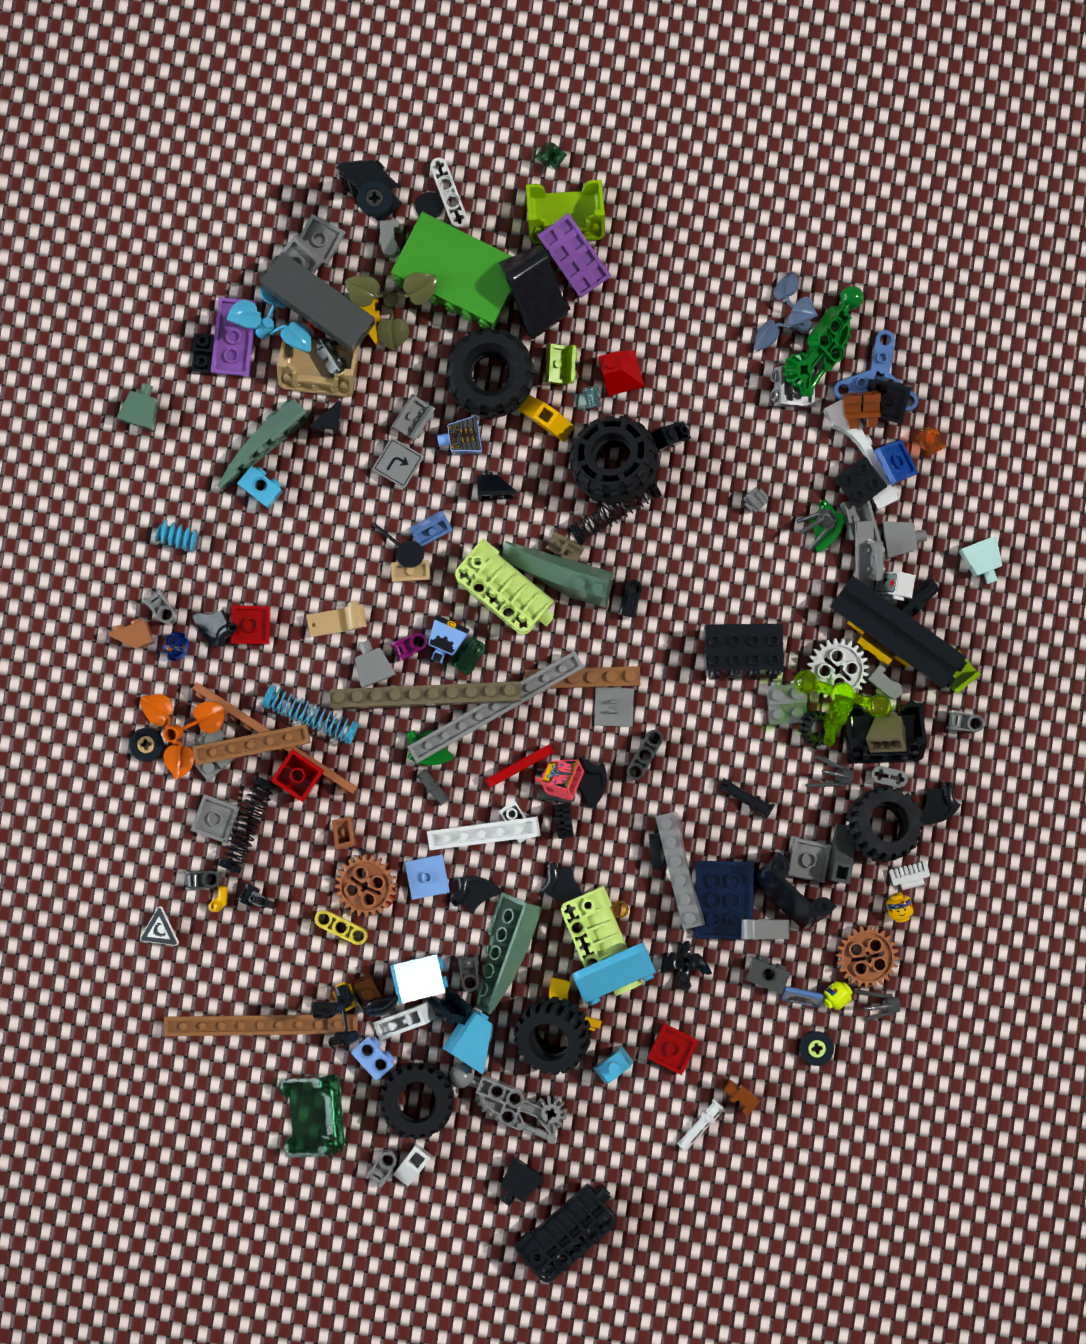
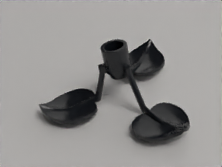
(344, 999)

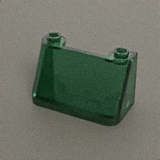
(314, 1115)

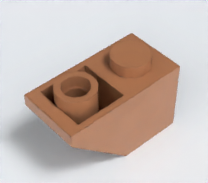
(135, 635)

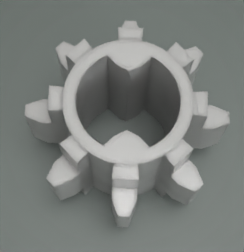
(755, 499)

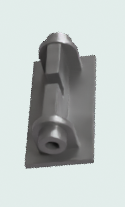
(327, 349)

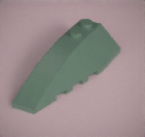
(265, 439)
(564, 575)
(509, 941)

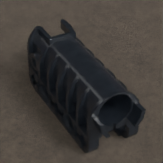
(564, 1228)

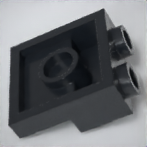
(893, 398)

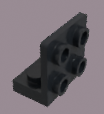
(860, 482)

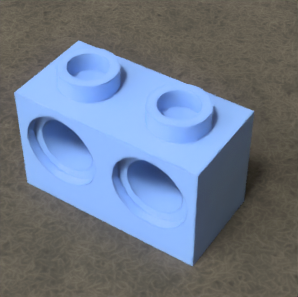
(369, 1061)

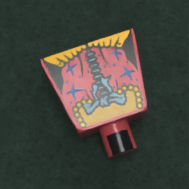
(561, 778)

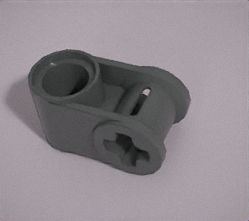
(199, 879)
(469, 970)

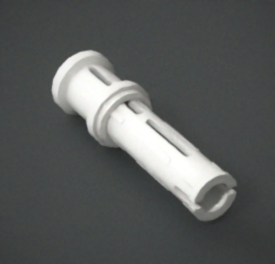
(707, 1118)

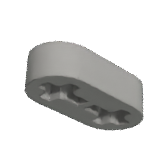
(890, 772)

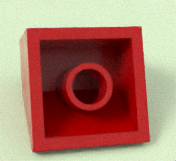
(297, 775)

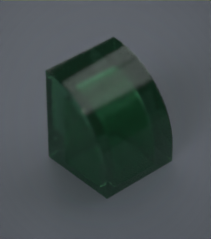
(550, 155)

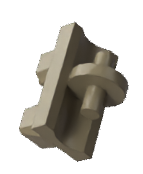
(564, 547)

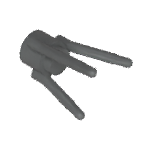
(825, 518)
(843, 776)
(889, 1005)

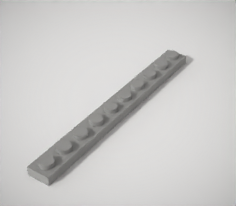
(489, 711)

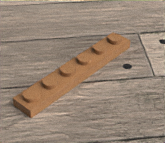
(598, 677)
(251, 744)

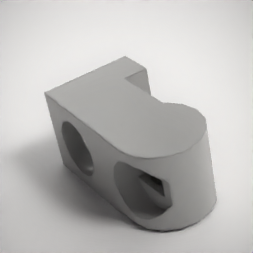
(387, 233)
(884, 684)

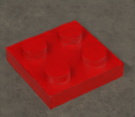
(252, 624)
(672, 1048)

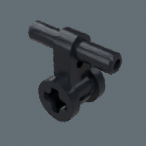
(251, 895)

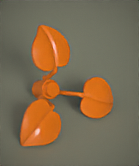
(178, 758)

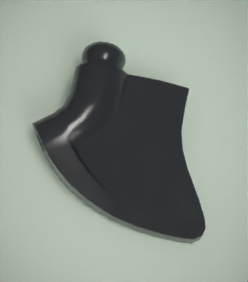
(215, 627)
(593, 781)
(939, 804)
(561, 883)
(474, 891)

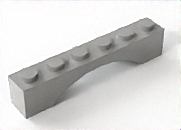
(680, 876)

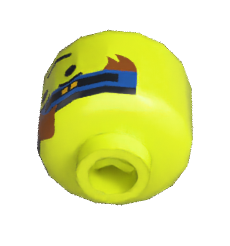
(837, 995)

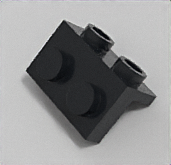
(452, 1008)

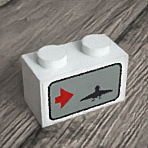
(896, 586)

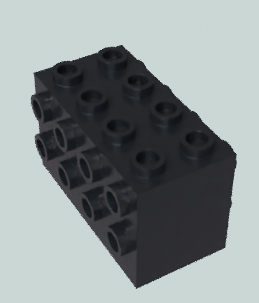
(743, 650)

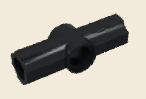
(920, 596)

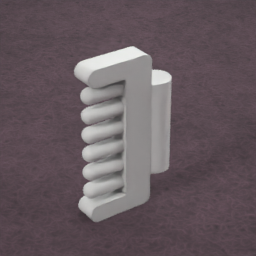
(912, 880)

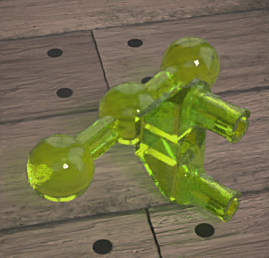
(841, 703)

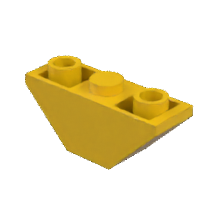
(546, 417)

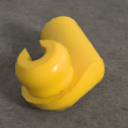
(220, 901)

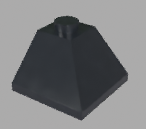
(493, 487)

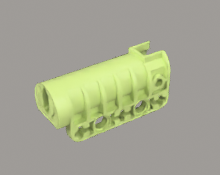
(600, 928)

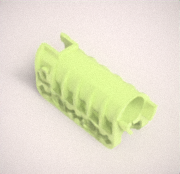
(505, 584)

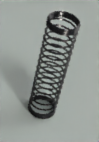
(577, 532)
(231, 864)

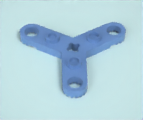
(880, 364)

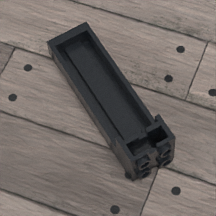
(899, 633)

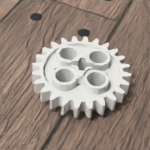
(848, 655)

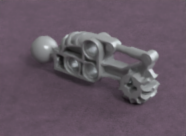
(496, 1105)

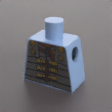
(462, 437)

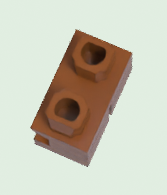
(860, 406)
(741, 1094)

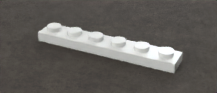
(483, 833)

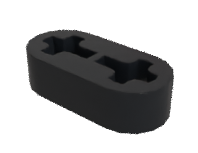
(655, 851)

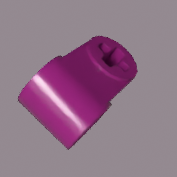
(408, 646)

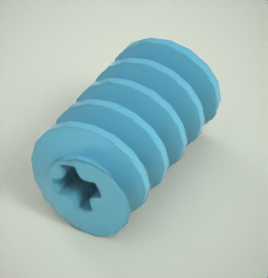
(173, 535)

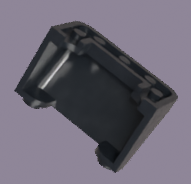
(535, 290)
(859, 724)
(773, 884)

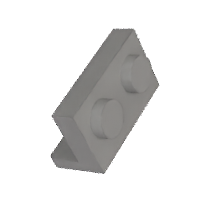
(413, 417)

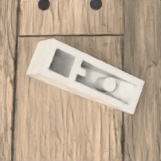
(404, 1020)

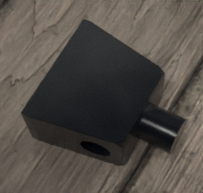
(519, 1181)

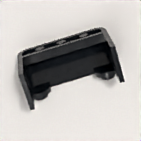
(357, 173)

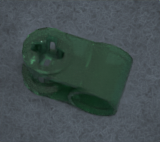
(467, 657)

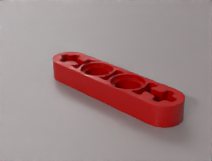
(519, 766)

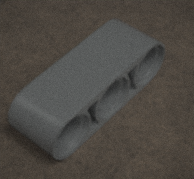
(645, 745)

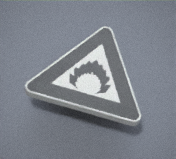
(159, 930)

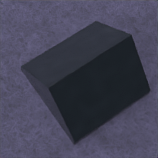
(331, 421)

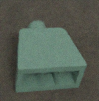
(140, 409)

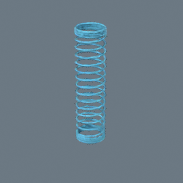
(270, 695)

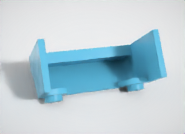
(614, 973)

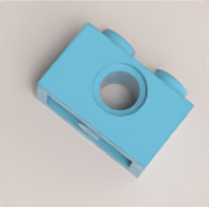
(249, 484)

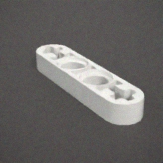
(448, 193)

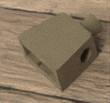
(887, 734)

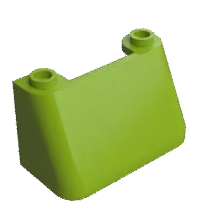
(584, 207)

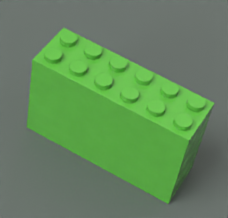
(464, 268)

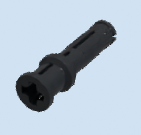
(754, 802)

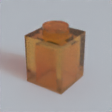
(930, 441)

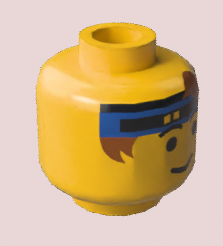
(899, 907)

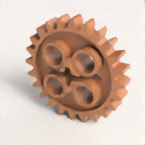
(358, 900)
(870, 974)

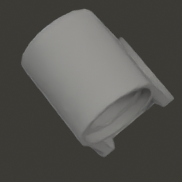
(159, 605)
(963, 721)
(381, 1170)

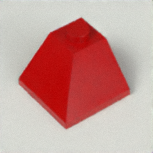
(620, 372)

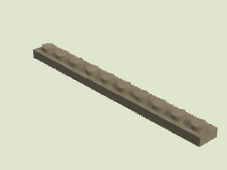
(425, 695)

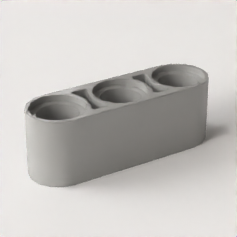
(765, 929)

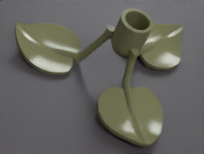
(391, 331)

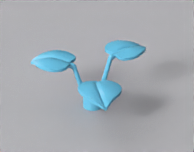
(246, 315)

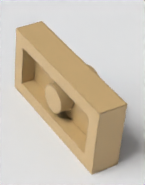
(403, 574)

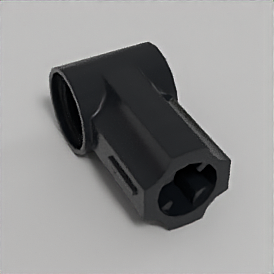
(630, 601)

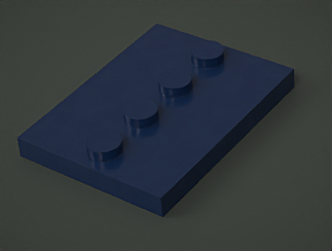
(725, 897)

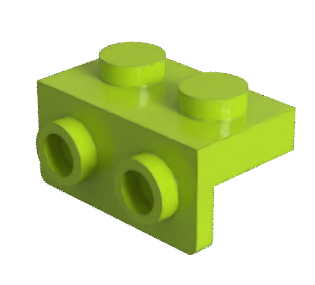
(561, 364)

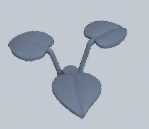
(798, 319)

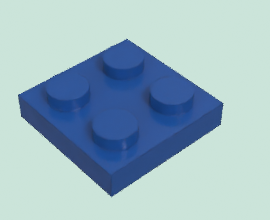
(896, 462)

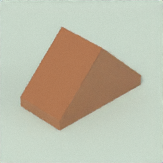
(343, 833)

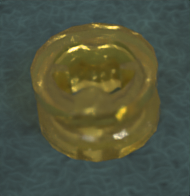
(623, 913)

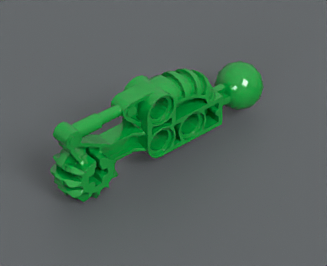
(825, 343)

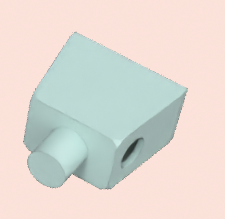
(983, 558)

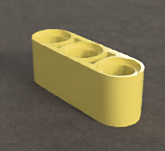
(334, 919)

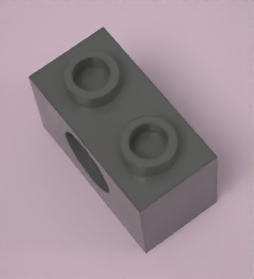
(778, 980)

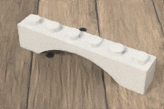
(835, 417)

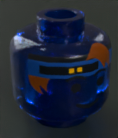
(175, 646)

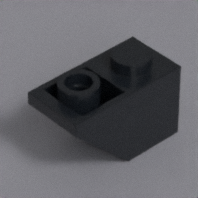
(670, 436)

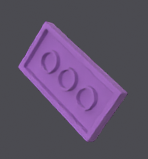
(231, 343)

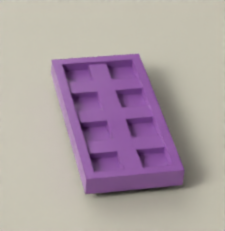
(574, 255)

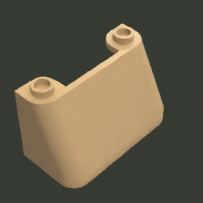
(308, 374)

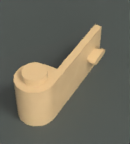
(337, 620)

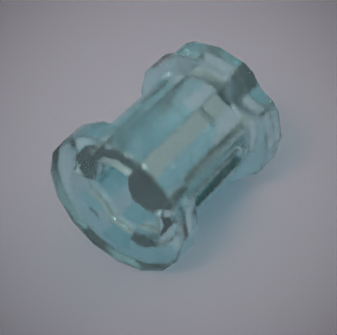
(591, 397)

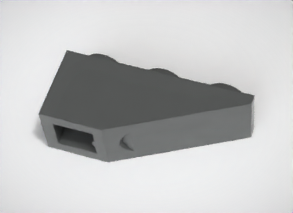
(841, 856)

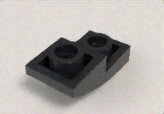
(202, 354)

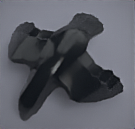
(684, 964)

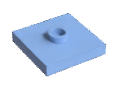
(427, 877)

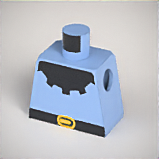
(446, 637)

